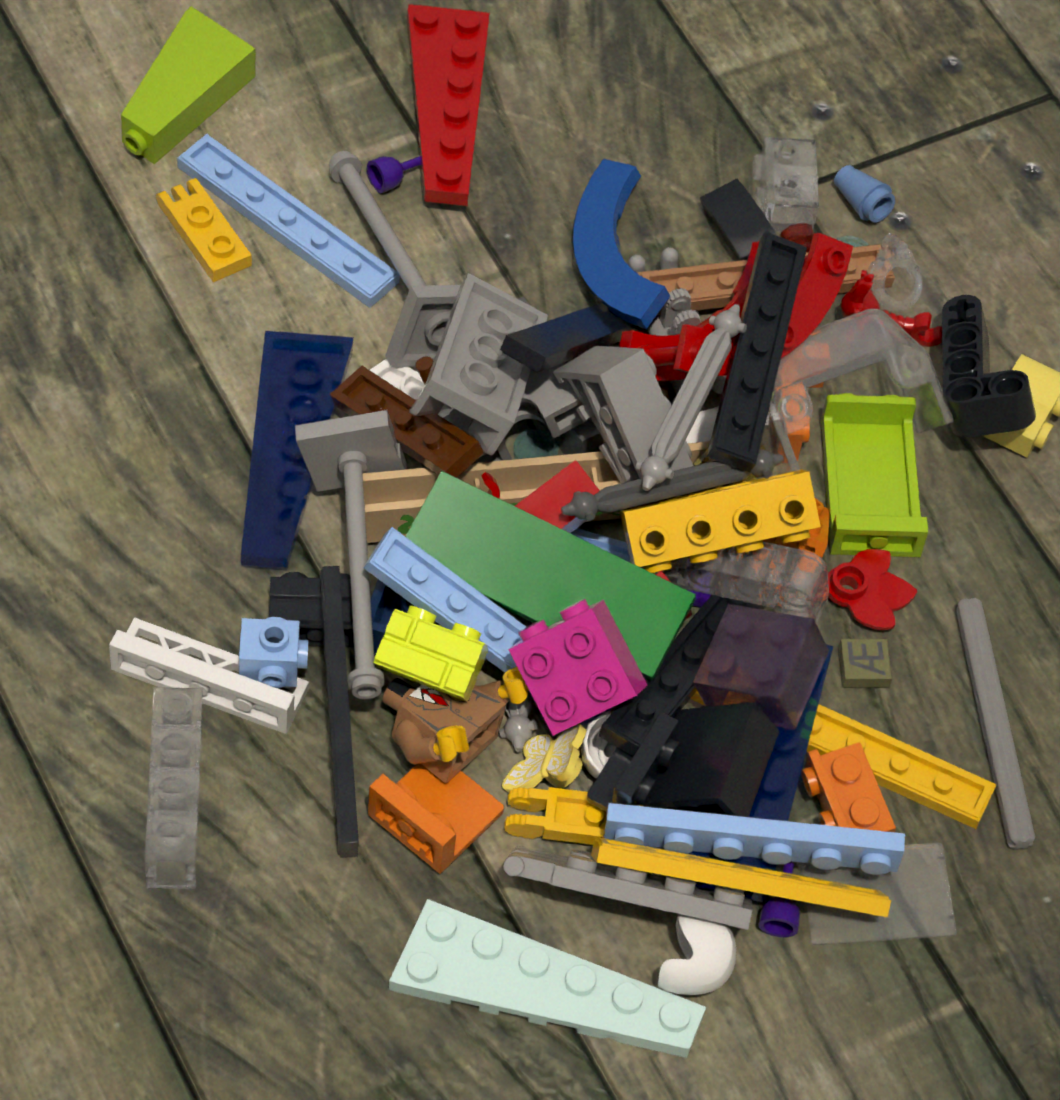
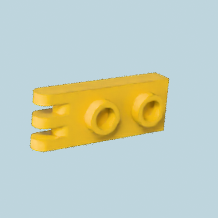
(205, 230)

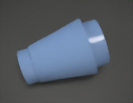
(866, 195)

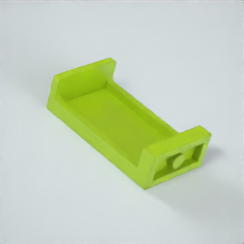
(872, 475)

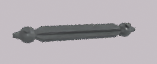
(684, 482)

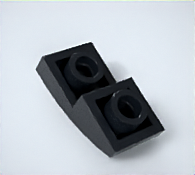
(736, 217)

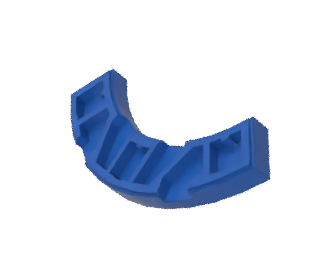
(599, 250)

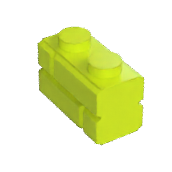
(431, 653)

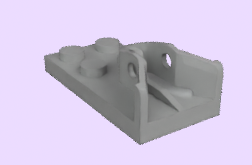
(471, 368)

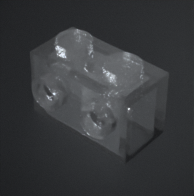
(787, 181)

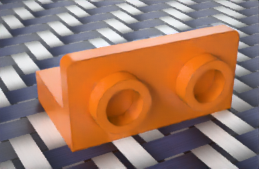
(846, 789)

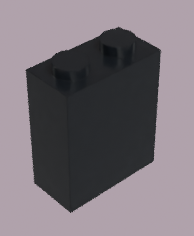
(718, 760)

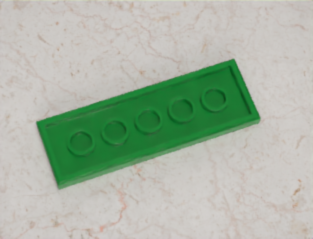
(544, 569)

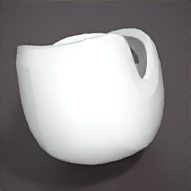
(709, 956)

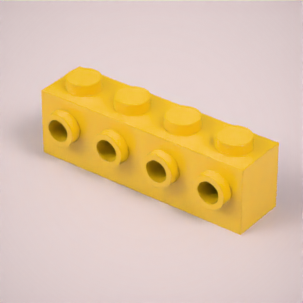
(721, 519)

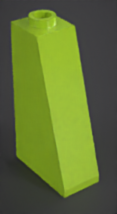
(185, 85)

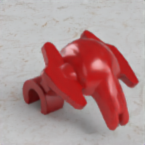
(862, 298)

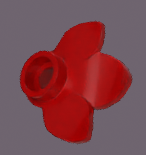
(875, 589)

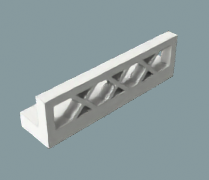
(220, 686)

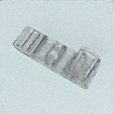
(773, 577)

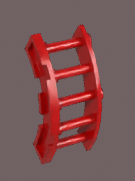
(817, 289)

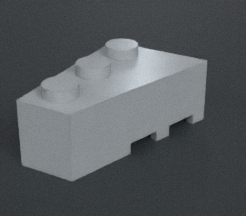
(624, 404)

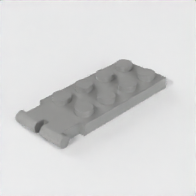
(671, 894)

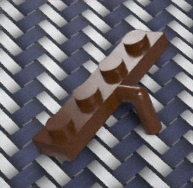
(424, 437)

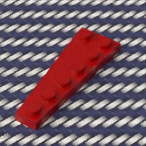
(447, 81)

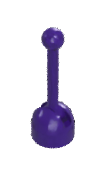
(387, 172)
(780, 915)

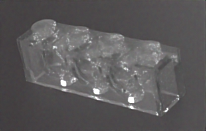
(174, 788)

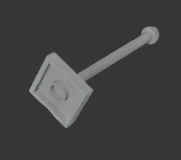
(425, 307)
(336, 458)

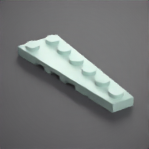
(505, 972)

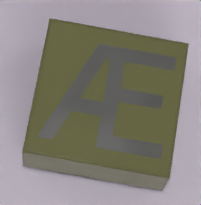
(865, 663)

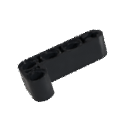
(976, 398)

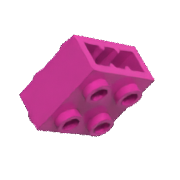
(577, 665)

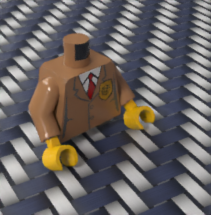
(445, 730)

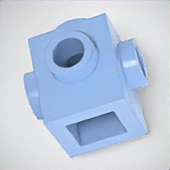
(272, 651)

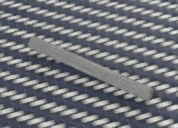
(995, 724)

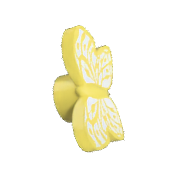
(548, 759)

